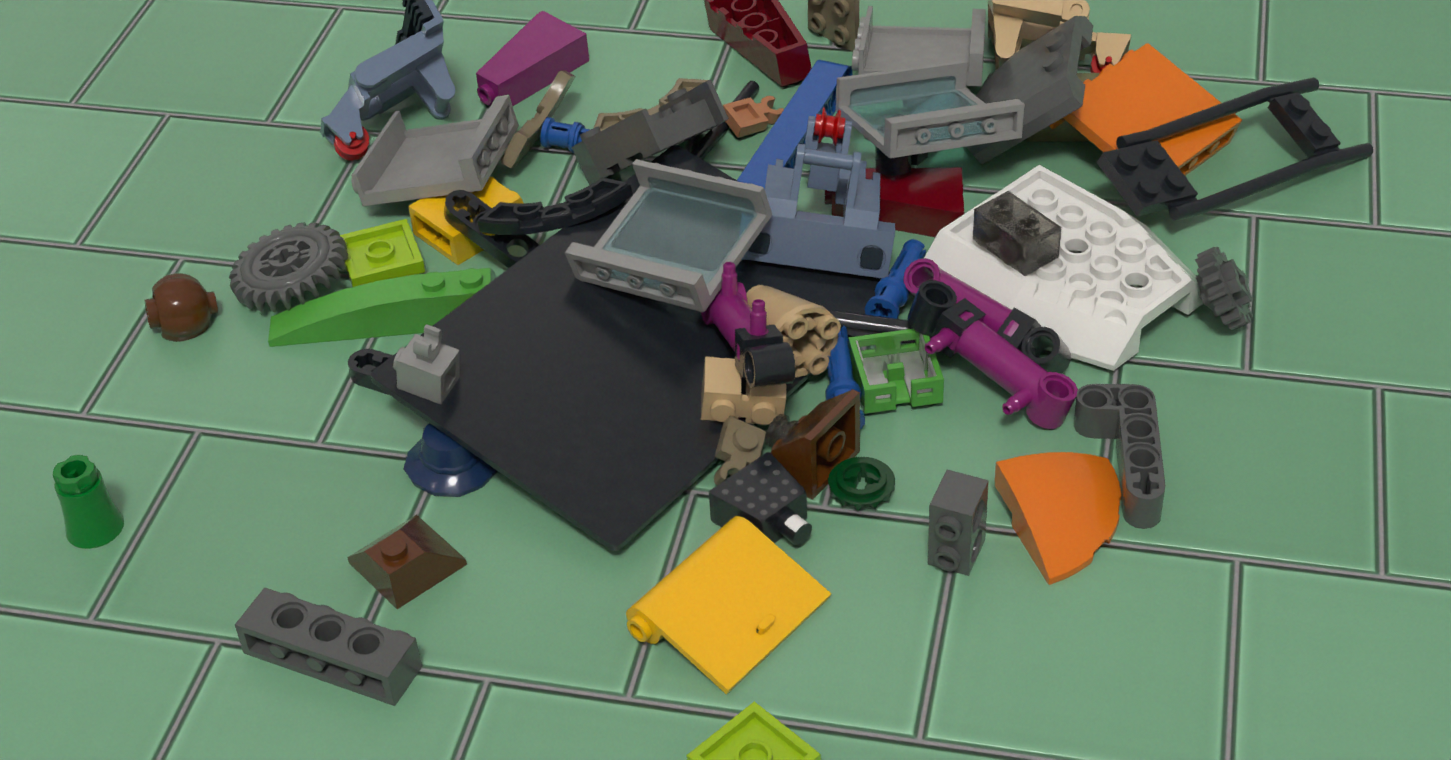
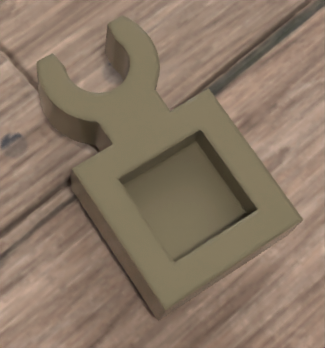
(738, 447)

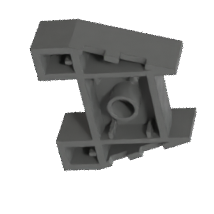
(645, 135)

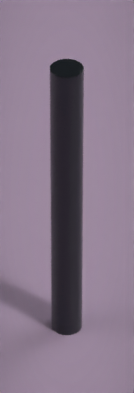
(717, 132)

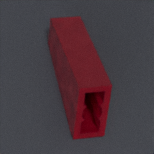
(916, 201)

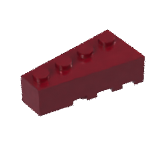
(763, 36)

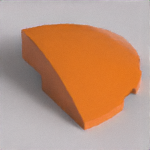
(1060, 507)

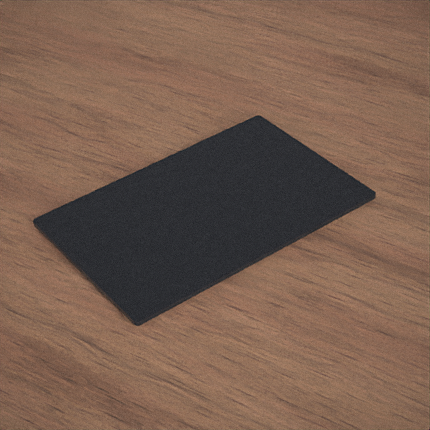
(594, 387)

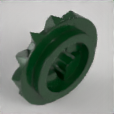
(848, 473)

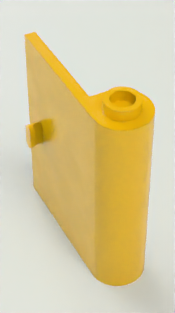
(722, 597)

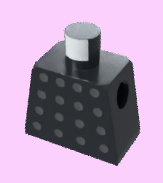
(766, 498)

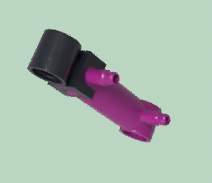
(1012, 325)
(961, 330)
(757, 346)

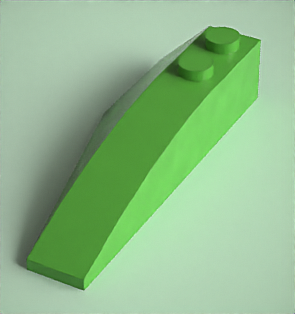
(378, 308)

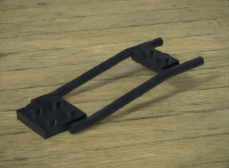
(1154, 183)

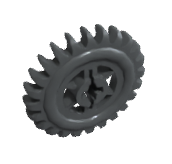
(287, 265)

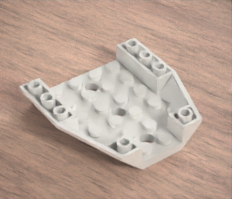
(1080, 295)

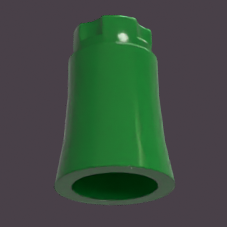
(86, 504)

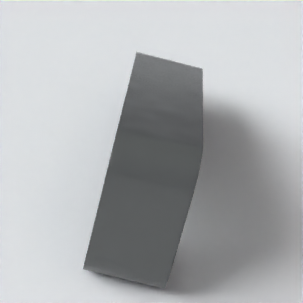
(1131, 418)

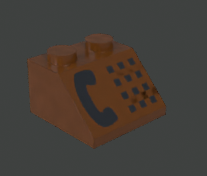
(821, 441)

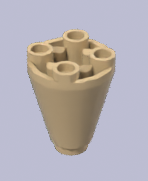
(804, 325)

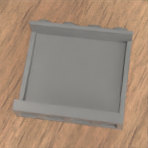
(906, 47)
(434, 158)

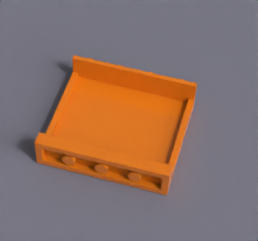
(1144, 94)

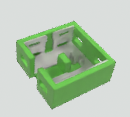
(895, 371)

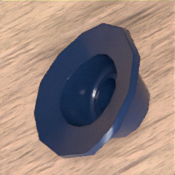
(445, 466)

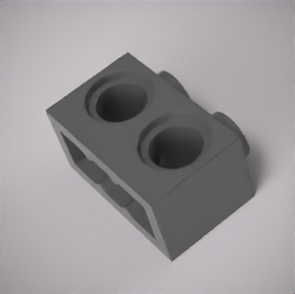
(957, 522)

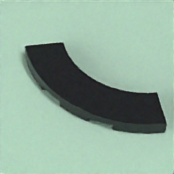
(577, 208)

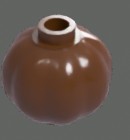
(180, 307)

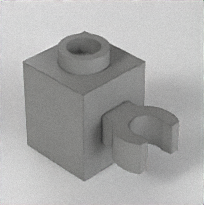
(427, 366)

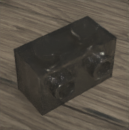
(1016, 233)

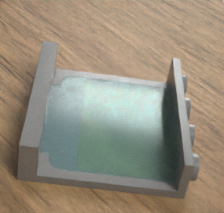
(924, 110)
(674, 236)

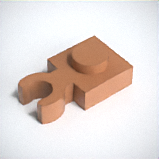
(748, 117)

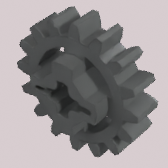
(1224, 288)

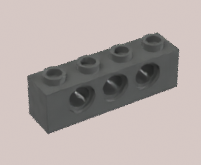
(329, 645)

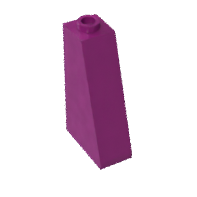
(532, 59)

